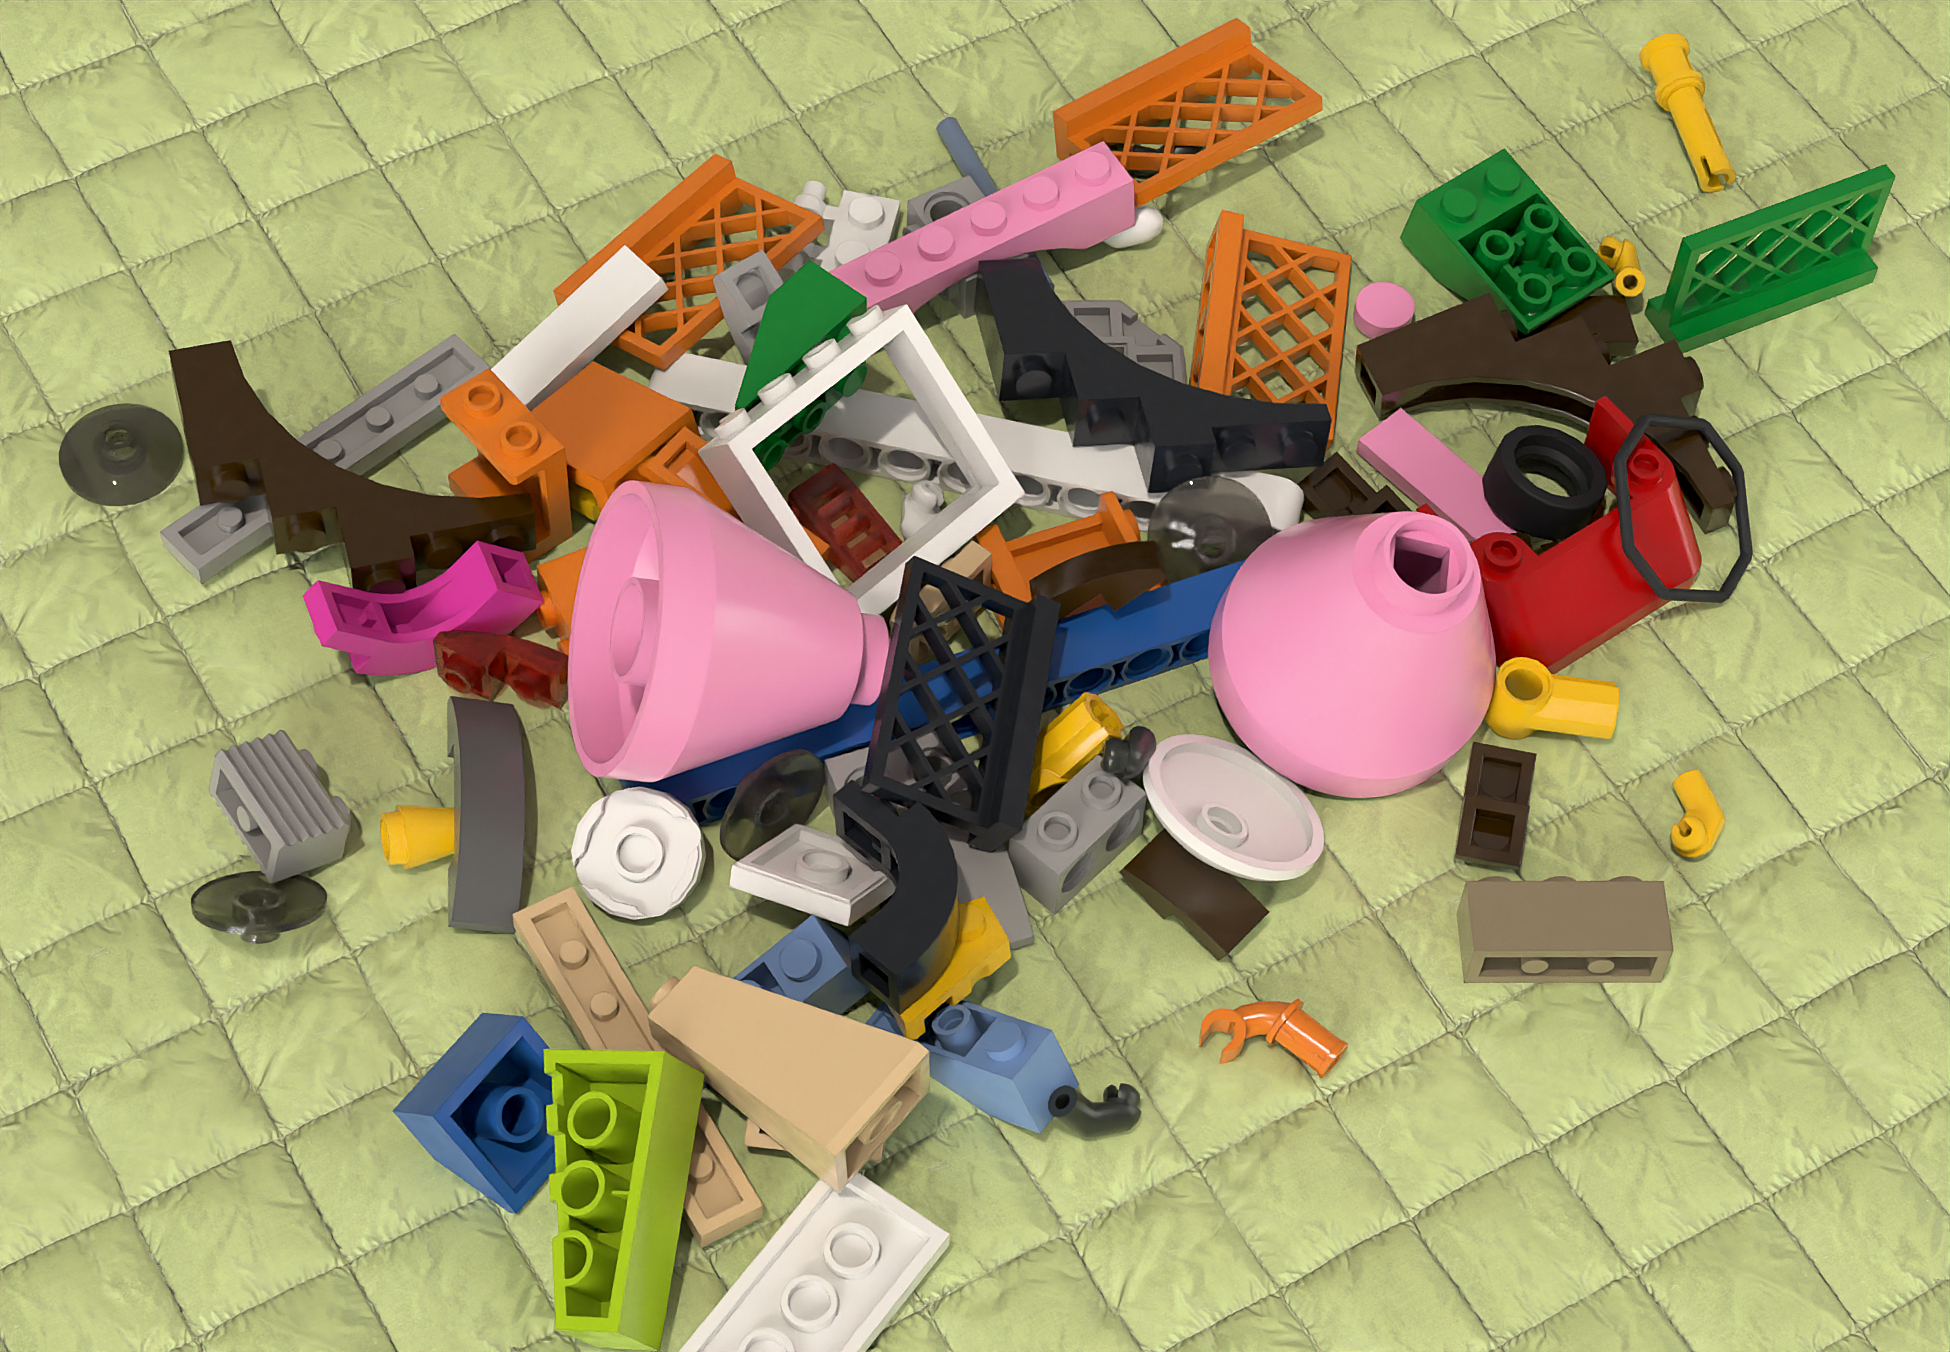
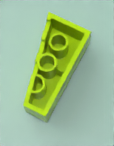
(619, 1188)

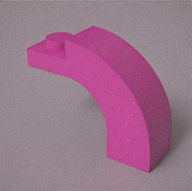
(395, 633)

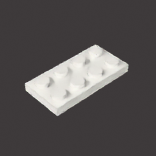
(826, 1275)

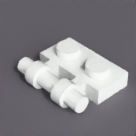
(854, 227)

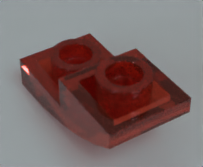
(488, 661)

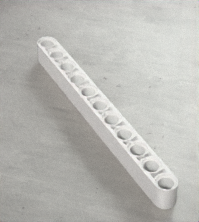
(898, 442)

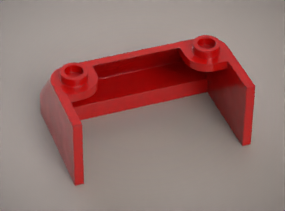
(1586, 586)

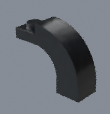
(915, 933)

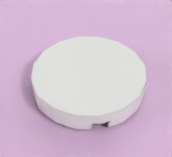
(638, 853)

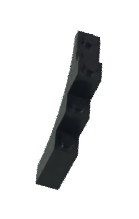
(1111, 400)

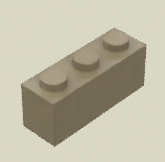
(1564, 931)

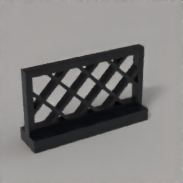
(1007, 727)

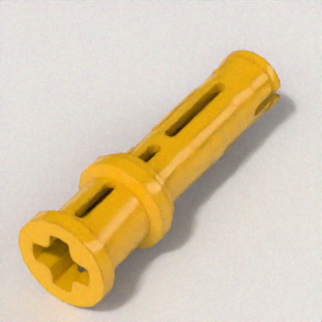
(1681, 93)

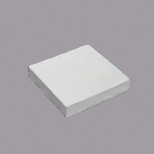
(813, 875)

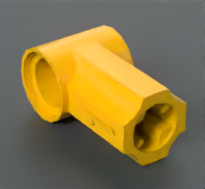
(1550, 702)
(1069, 746)

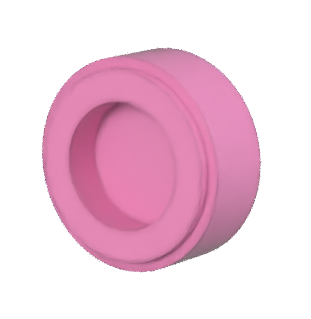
(1382, 309)

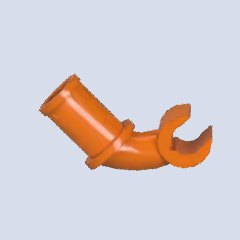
(1281, 1023)

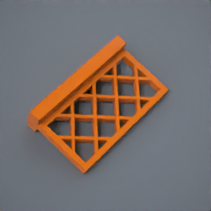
(1170, 90)
(674, 227)
(1222, 314)

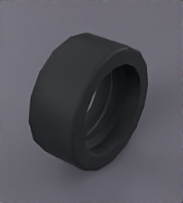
(1531, 507)

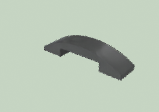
(487, 814)

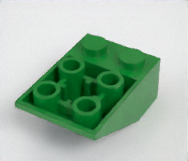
(1505, 239)
(797, 319)

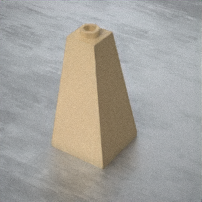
(795, 1070)

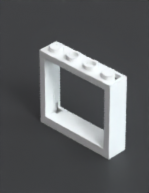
(766, 511)

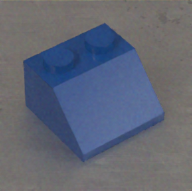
(487, 1110)

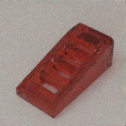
(825, 500)

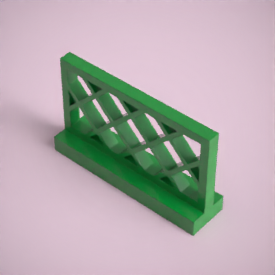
(1793, 276)

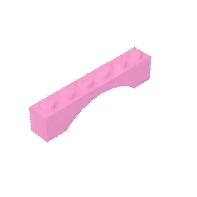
(1055, 208)

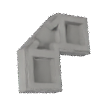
(1120, 329)

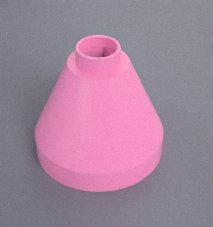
(704, 639)
(1356, 651)

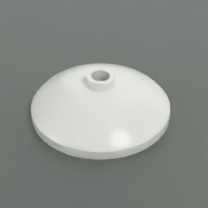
(1232, 809)

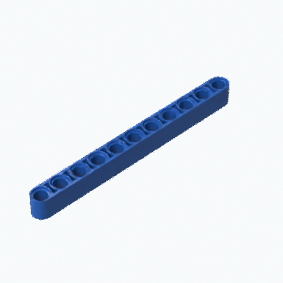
(1089, 654)

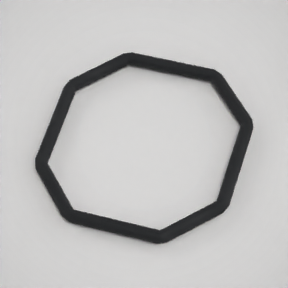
(1625, 516)

